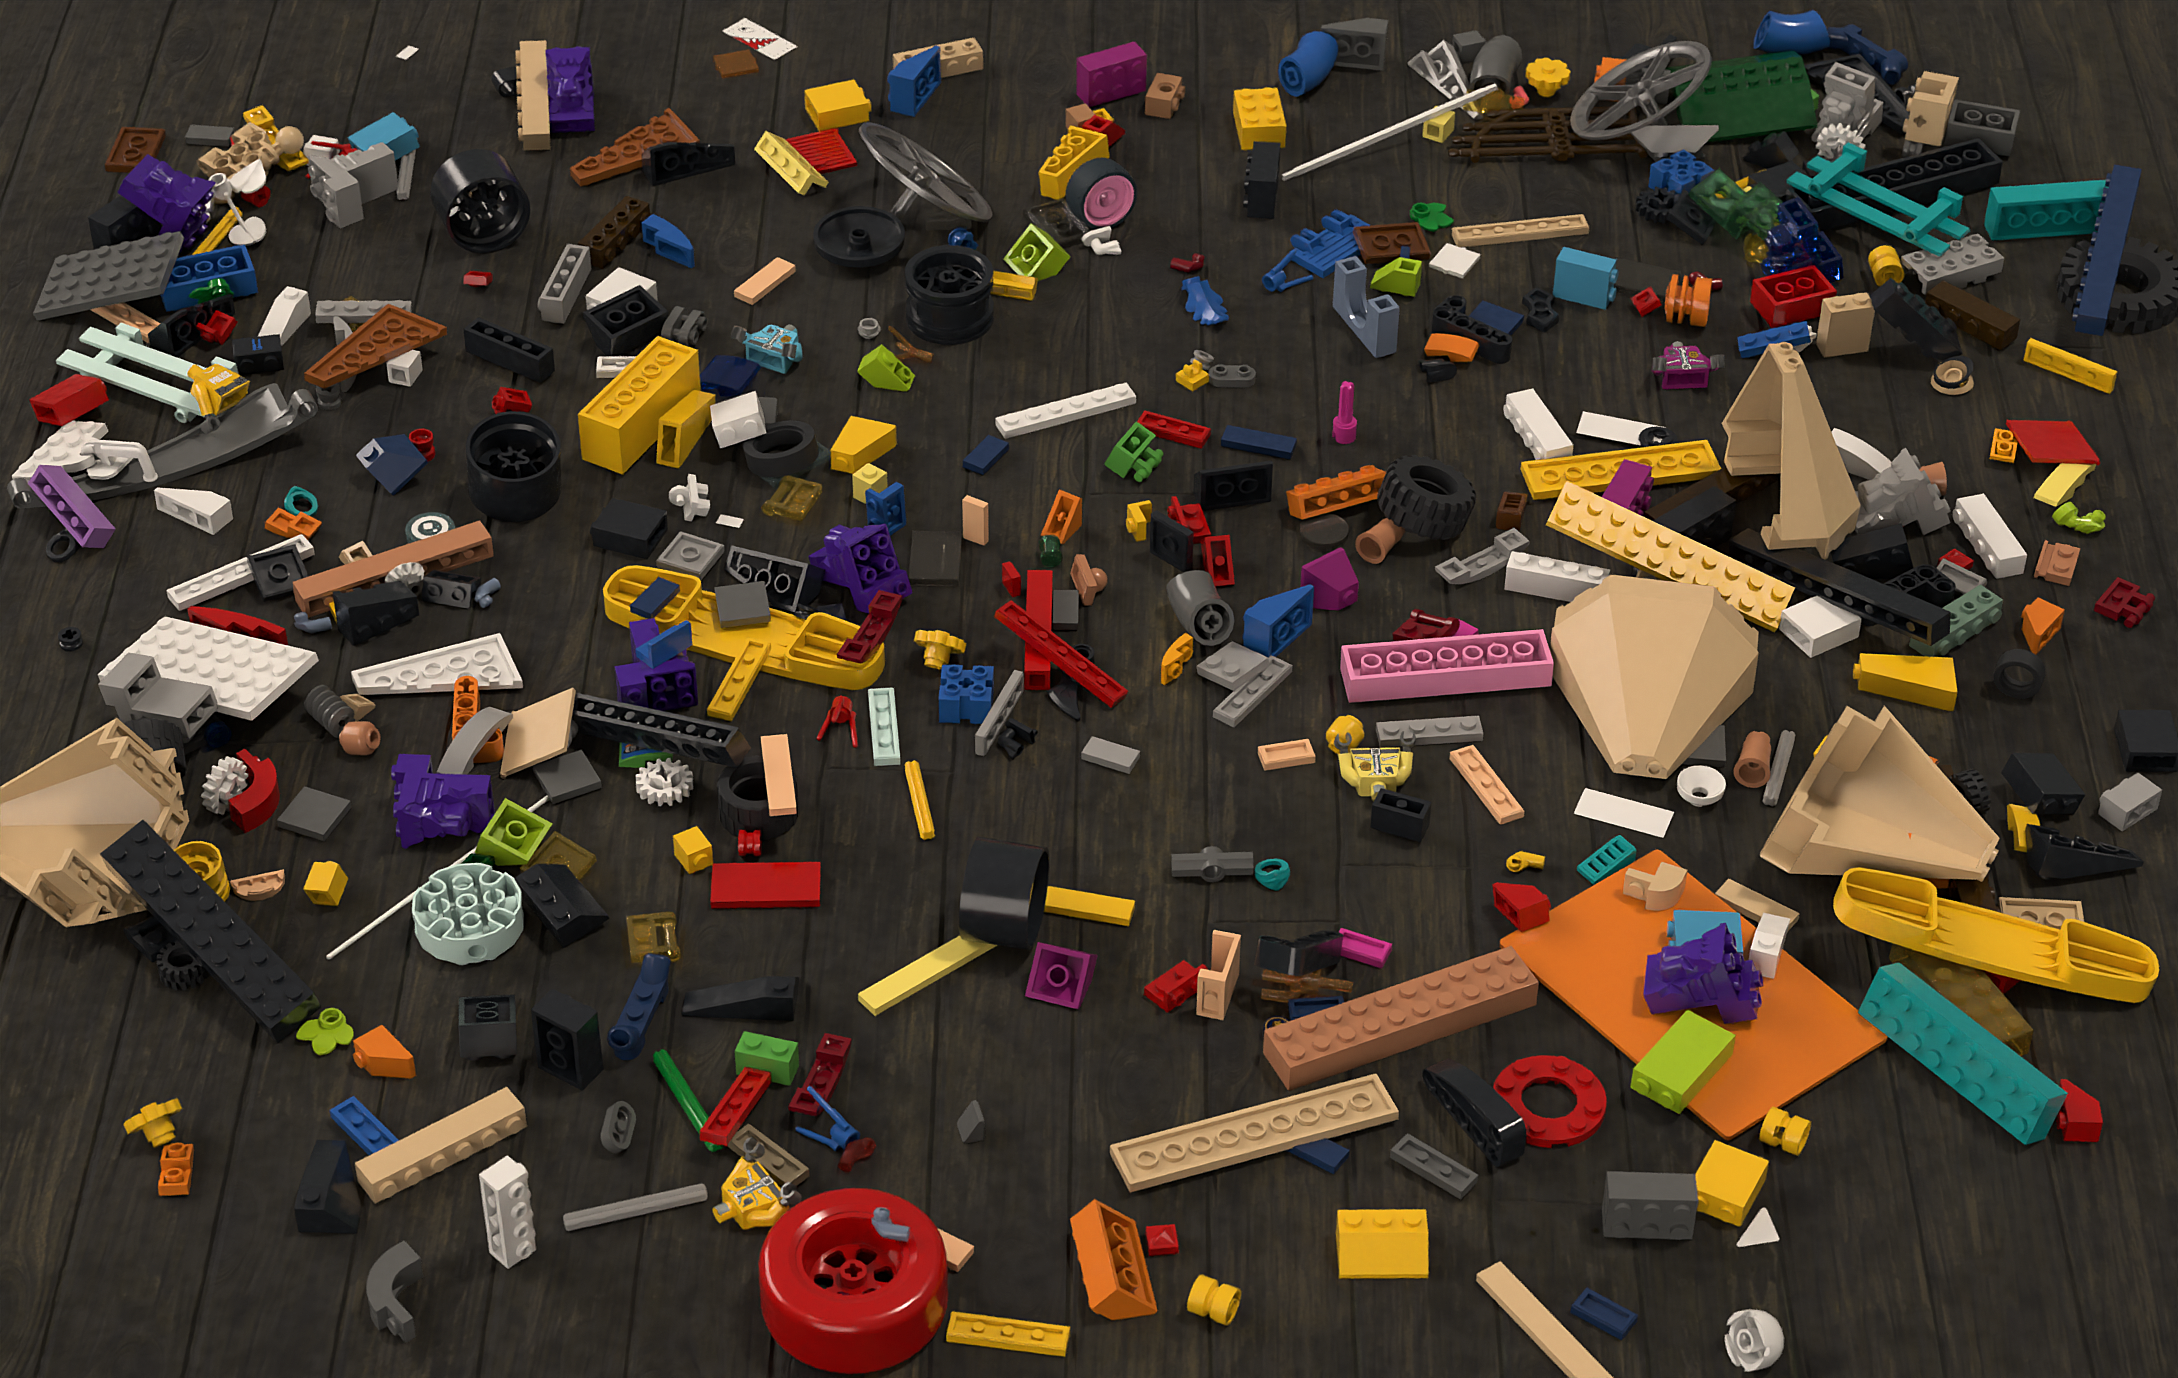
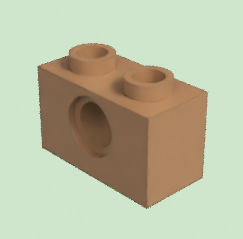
(1164, 95)

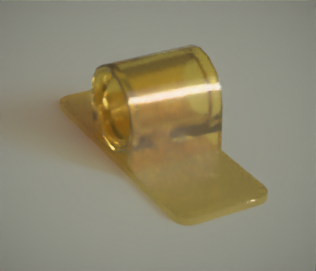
(1494, 101)

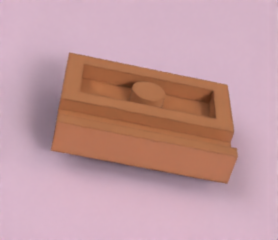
(2057, 563)

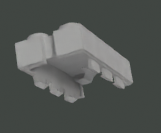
(1964, 262)

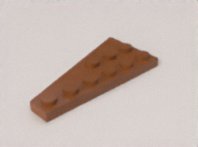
(375, 342)

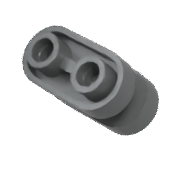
(684, 327)

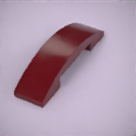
(874, 629)
(824, 1075)

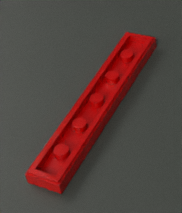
(1061, 653)

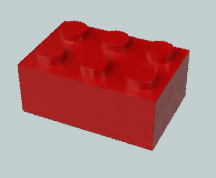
(1791, 295)

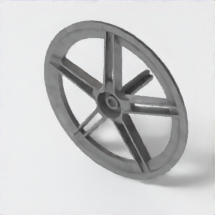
(1641, 92)
(914, 160)

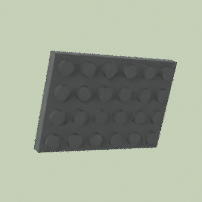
(109, 275)

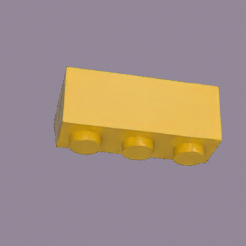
(1382, 1243)

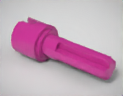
(1345, 424)

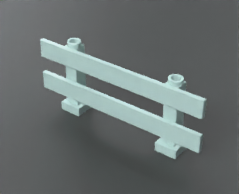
(130, 345)

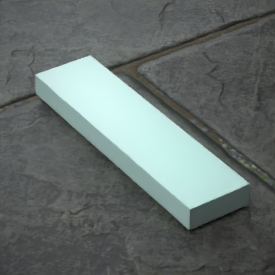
(884, 726)

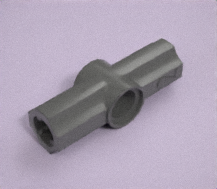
(1212, 864)

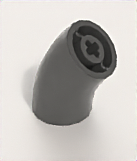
(1496, 63)
(1200, 607)

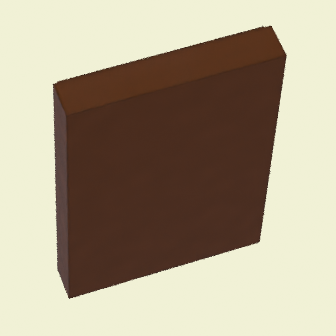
(133, 146)
(1384, 242)

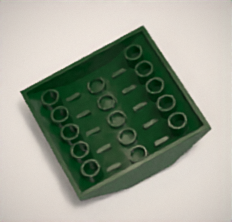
(1750, 97)

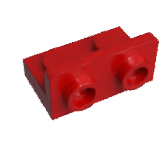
(1191, 517)
(1174, 986)

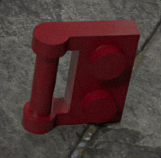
(1414, 629)

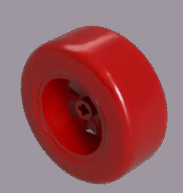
(858, 1320)

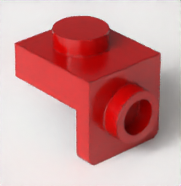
(217, 328)

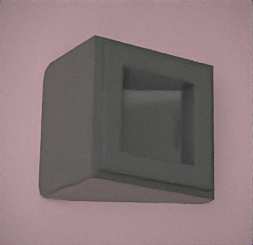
(769, 408)
(971, 1124)

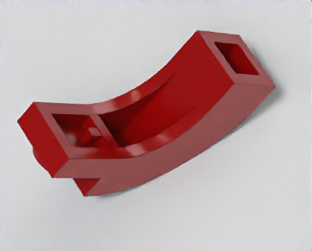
(261, 799)

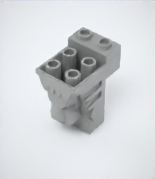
(1849, 101)
(352, 180)
(1899, 497)
(142, 693)

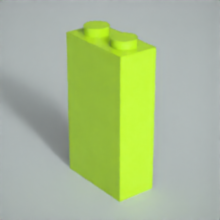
(1683, 1061)

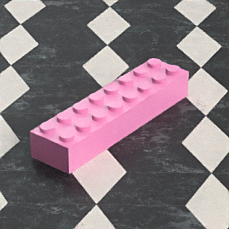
(1446, 666)

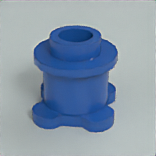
(962, 237)

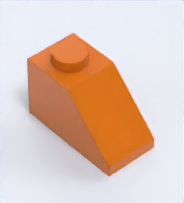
(2041, 623)
(383, 1055)

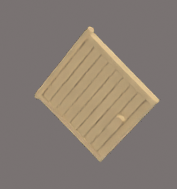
(538, 732)

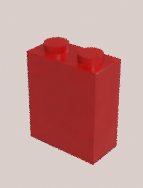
(69, 399)

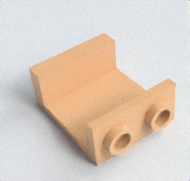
(1217, 984)

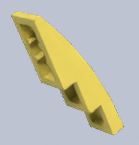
(2062, 483)

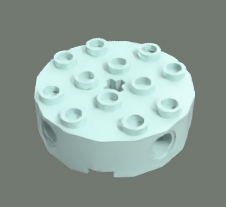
(468, 913)

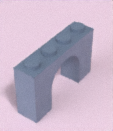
(1372, 321)

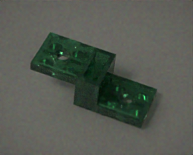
(1738, 209)

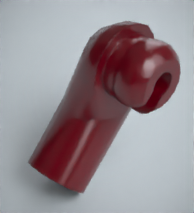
(1188, 266)
(1716, 283)

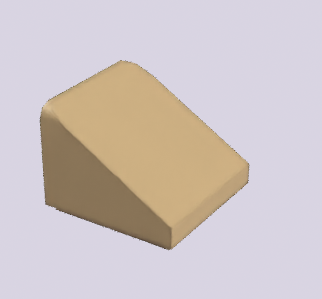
(355, 553)
(359, 704)

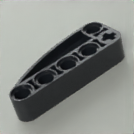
(1478, 1110)

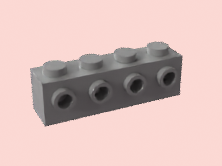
(565, 284)

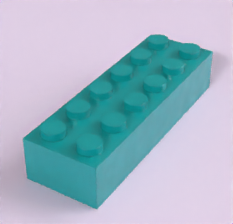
(2043, 209)

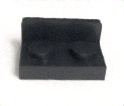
(449, 588)

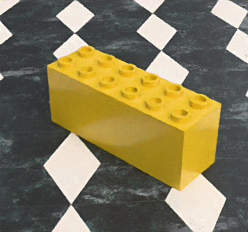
(626, 413)

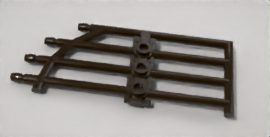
(1556, 135)

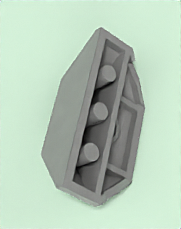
(1674, 138)

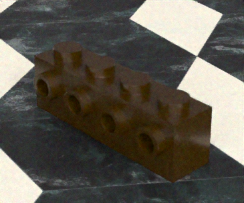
(615, 231)
(1974, 315)

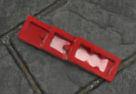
(237, 623)

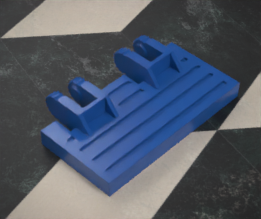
(1321, 250)

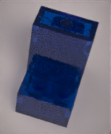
(1799, 244)

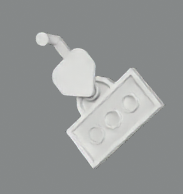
(79, 447)

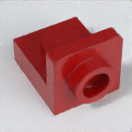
(511, 399)

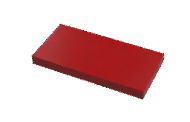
(765, 885)

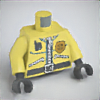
(1375, 767)

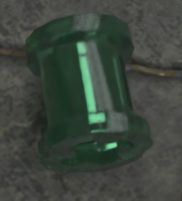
(1048, 553)

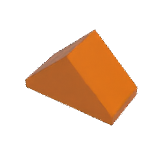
(1064, 516)

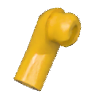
(1524, 860)

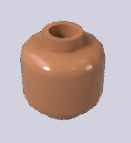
(359, 738)

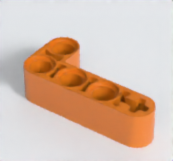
(464, 708)

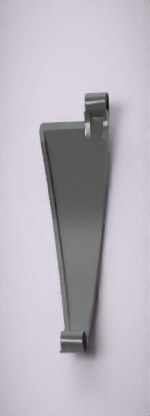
(242, 428)

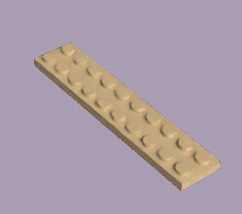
(1253, 1132)

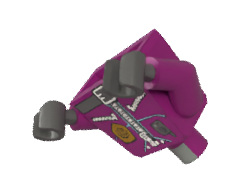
(1685, 366)

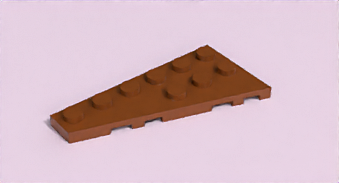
(628, 149)

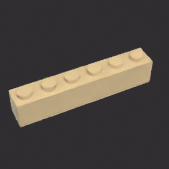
(534, 97)
(440, 1145)

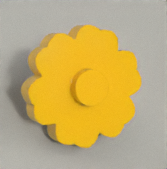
(1547, 75)
(938, 647)
(155, 1122)

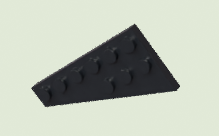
(1894, 108)

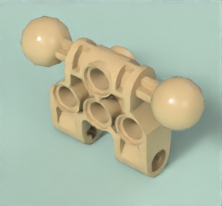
(249, 146)

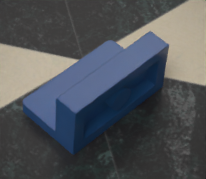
(666, 645)

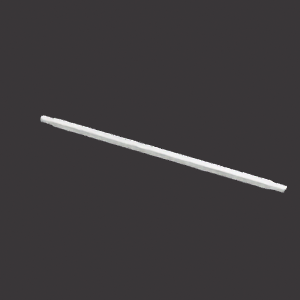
(1389, 132)

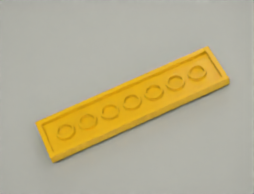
(1595, 471)

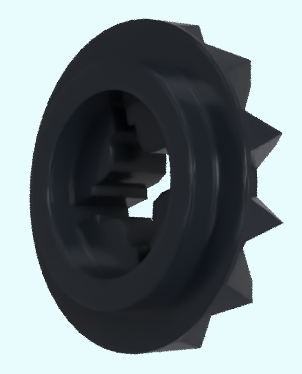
(1647, 436)

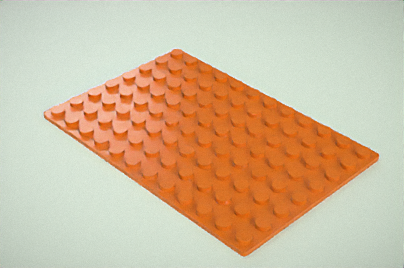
(1597, 964)

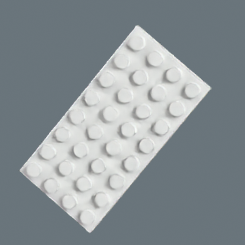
(240, 668)

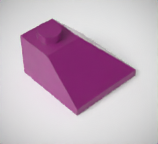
(1332, 581)
(1060, 975)

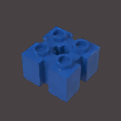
(1678, 172)
(965, 693)

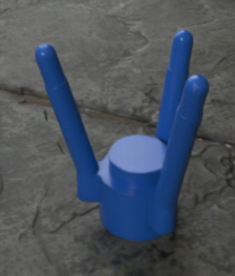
(1276, 277)
(841, 1131)

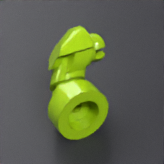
(2087, 524)

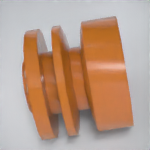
(1688, 300)

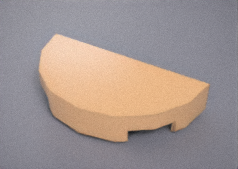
(259, 886)

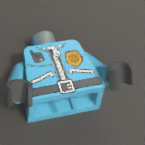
(771, 347)

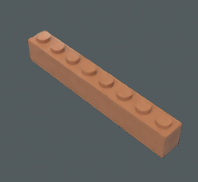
(438, 552)

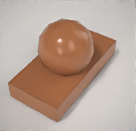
(1087, 580)

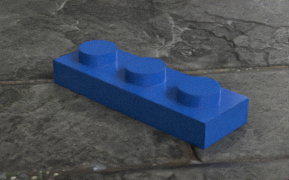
(1756, 343)
(362, 1126)

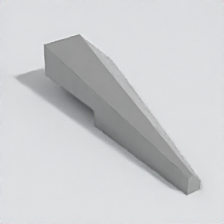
(1444, 71)

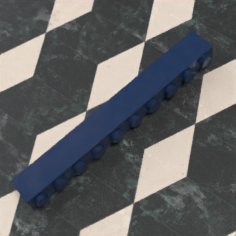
(2107, 250)

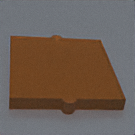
(735, 63)

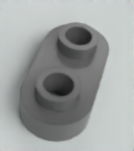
(1232, 376)
(618, 1127)

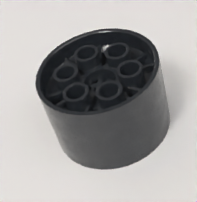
(495, 185)
(502, 471)
(1004, 893)

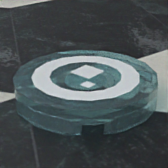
(427, 525)

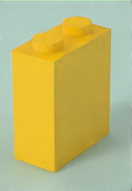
(837, 105)
(1729, 1182)

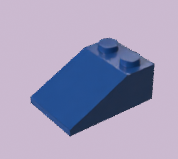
(914, 81)
(1278, 621)

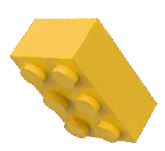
(1259, 117)

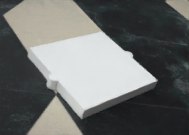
(1454, 260)

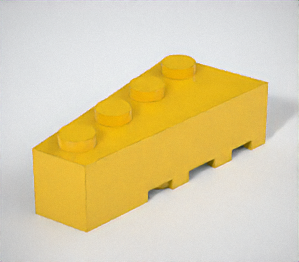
(1075, 149)

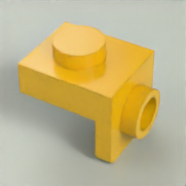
(1137, 516)

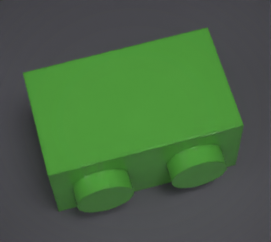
(769, 1055)

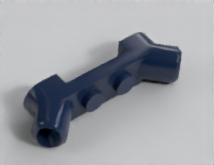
(1888, 63)
(649, 990)

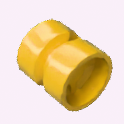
(1885, 265)
(1794, 1135)
(1210, 1298)

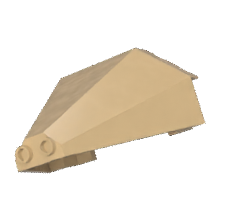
(1783, 430)
(1652, 668)
(1865, 798)
(74, 809)

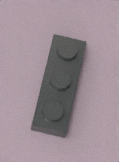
(1434, 1166)

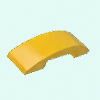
(262, 118)

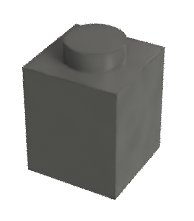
(1467, 45)

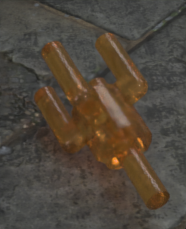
(1306, 983)

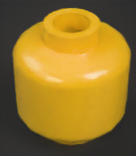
(1341, 726)

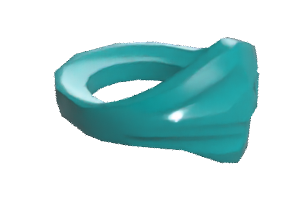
(298, 493)
(1275, 879)

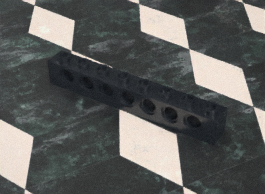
(659, 730)

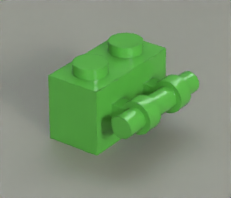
(1131, 449)

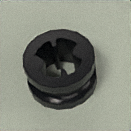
(805, 611)
(70, 639)

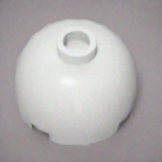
(1754, 1339)

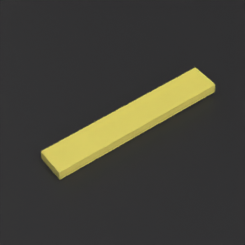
(921, 974)

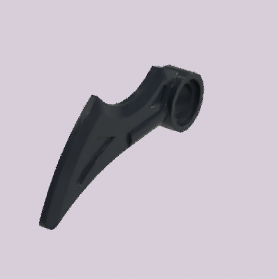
(1066, 691)

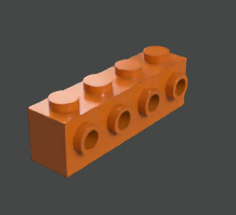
(1335, 493)

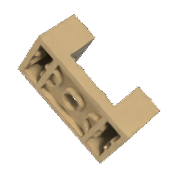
(1930, 108)

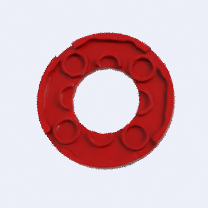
(1569, 1129)

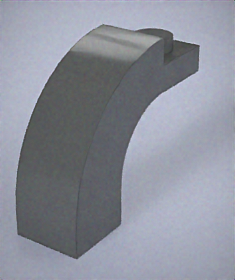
(386, 1280)

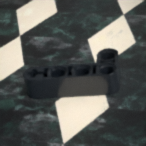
(1451, 319)
(1923, 583)
(1301, 954)

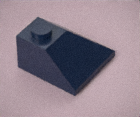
(392, 461)

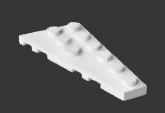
(438, 669)

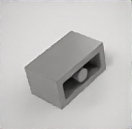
(2129, 801)

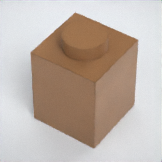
(1078, 115)

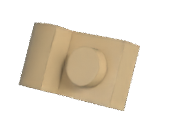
(1659, 890)

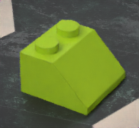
(1036, 254)
(512, 835)

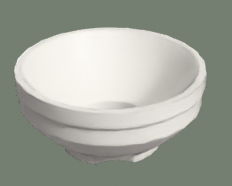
(1702, 780)

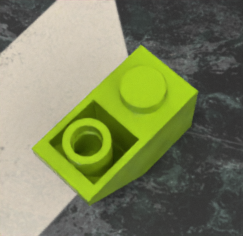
(1399, 277)
(885, 370)

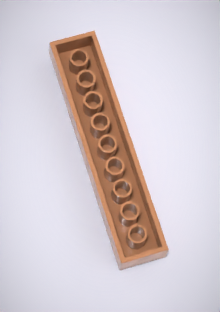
(1400, 1018)

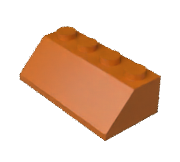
(1112, 1263)

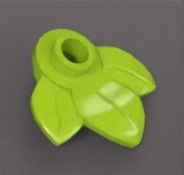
(326, 1031)

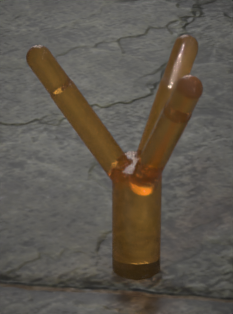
(912, 352)

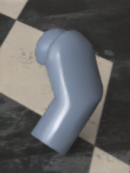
(483, 592)
(311, 626)
(886, 1228)

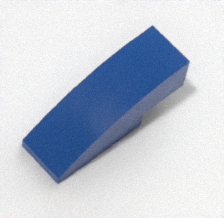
(668, 240)

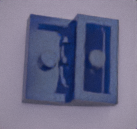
(728, 374)

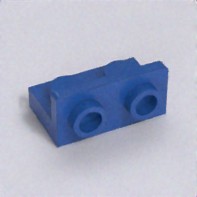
(887, 507)

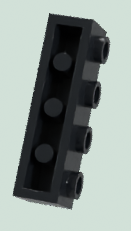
(509, 349)

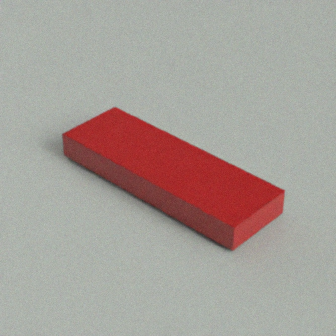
(1175, 429)

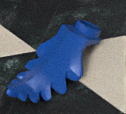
(1204, 302)

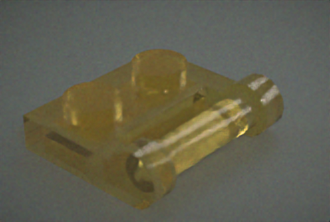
(798, 501)
(644, 939)

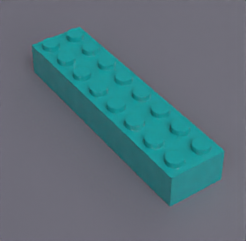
(1962, 1053)

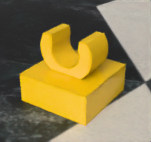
(1192, 376)

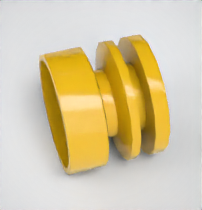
(207, 863)

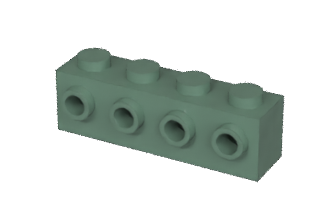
(1968, 617)

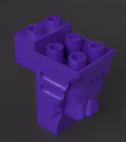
(570, 89)
(169, 198)
(863, 562)
(662, 688)
(438, 802)
(1702, 975)

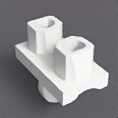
(691, 498)

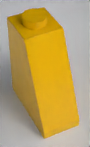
(861, 444)

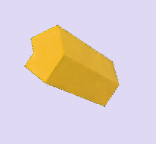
(1014, 285)

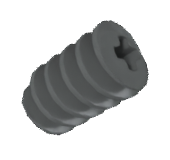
(328, 709)

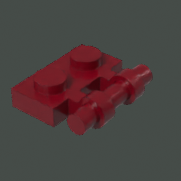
(2117, 601)

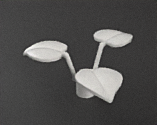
(248, 181)

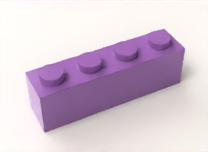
(71, 506)

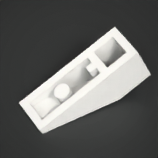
(287, 314)
(198, 508)
(1768, 943)

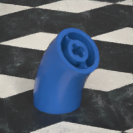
(1795, 32)
(1308, 63)

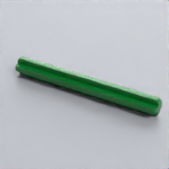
(683, 1093)

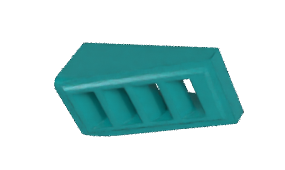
(1617, 848)

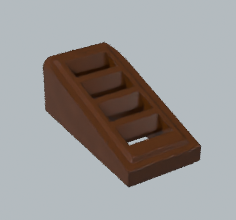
(1511, 511)

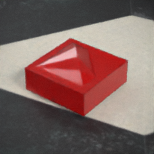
(477, 278)
(1646, 301)
(1958, 558)
(1011, 579)
(1162, 1240)

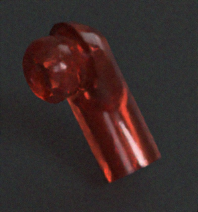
(855, 1151)

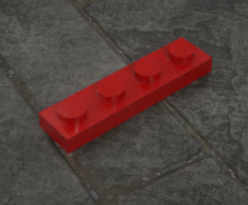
(735, 1106)

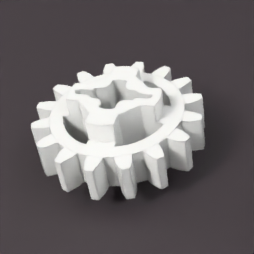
(1831, 139)
(664, 782)
(223, 784)

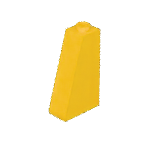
(683, 427)
(1909, 678)

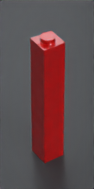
(1038, 605)

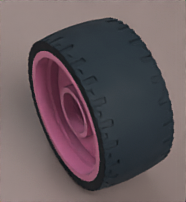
(1101, 193)

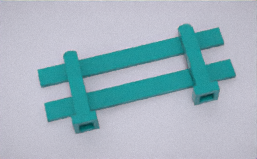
(1916, 232)

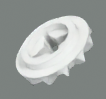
(408, 573)

